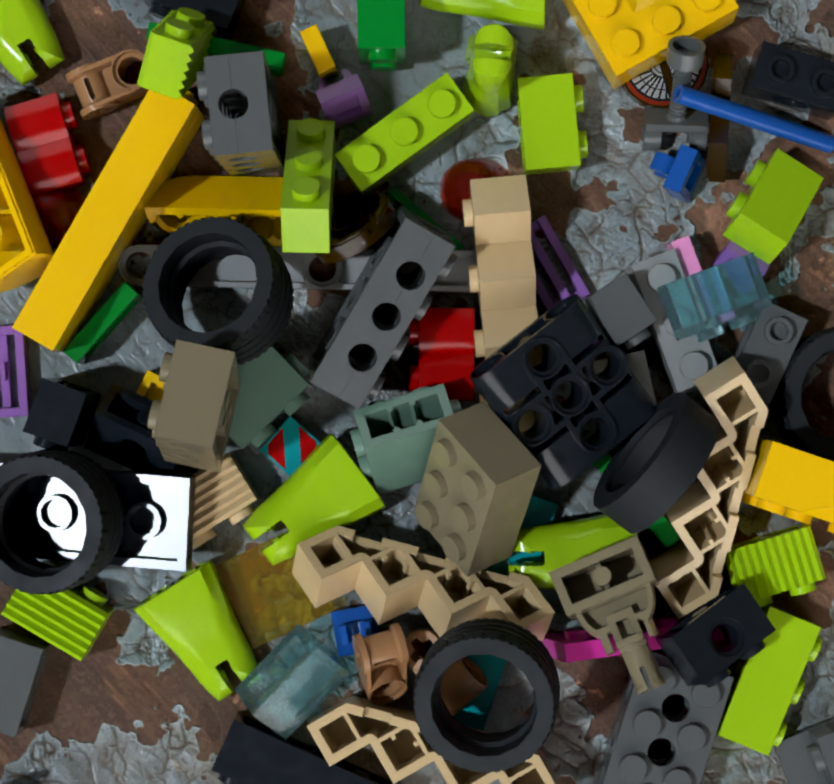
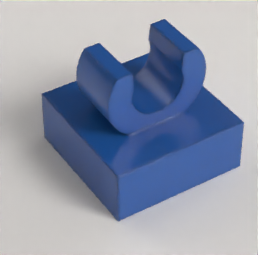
(680, 172)
(352, 621)

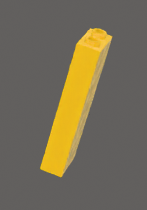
(109, 219)

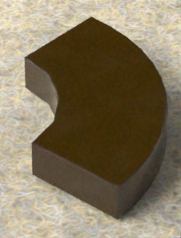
(718, 126)

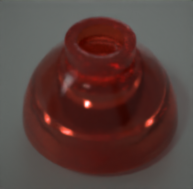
(456, 183)
(57, 212)

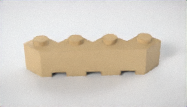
(503, 266)
(709, 508)
(397, 578)
(402, 747)

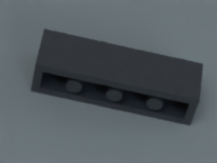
(261, 756)

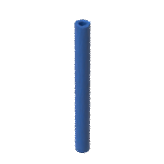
(753, 118)

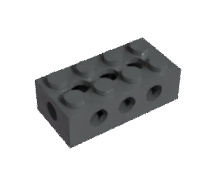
(243, 113)
(358, 374)
(641, 721)

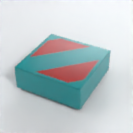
(290, 445)

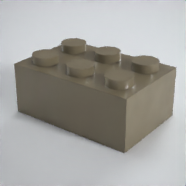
(196, 405)
(476, 488)

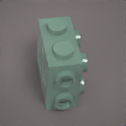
(266, 390)
(398, 435)

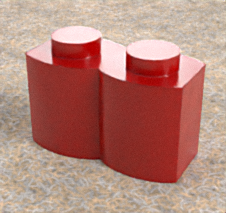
(47, 144)
(444, 351)

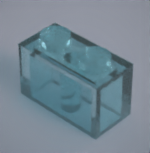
(714, 297)
(292, 681)

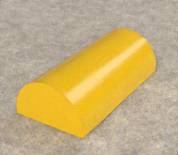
(23, 240)

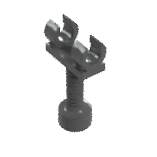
(685, 56)

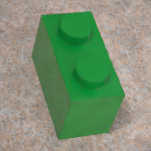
(381, 33)

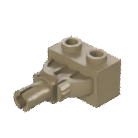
(612, 596)

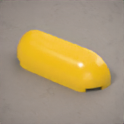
(240, 198)

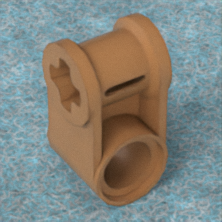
(107, 83)
(382, 664)
(461, 680)

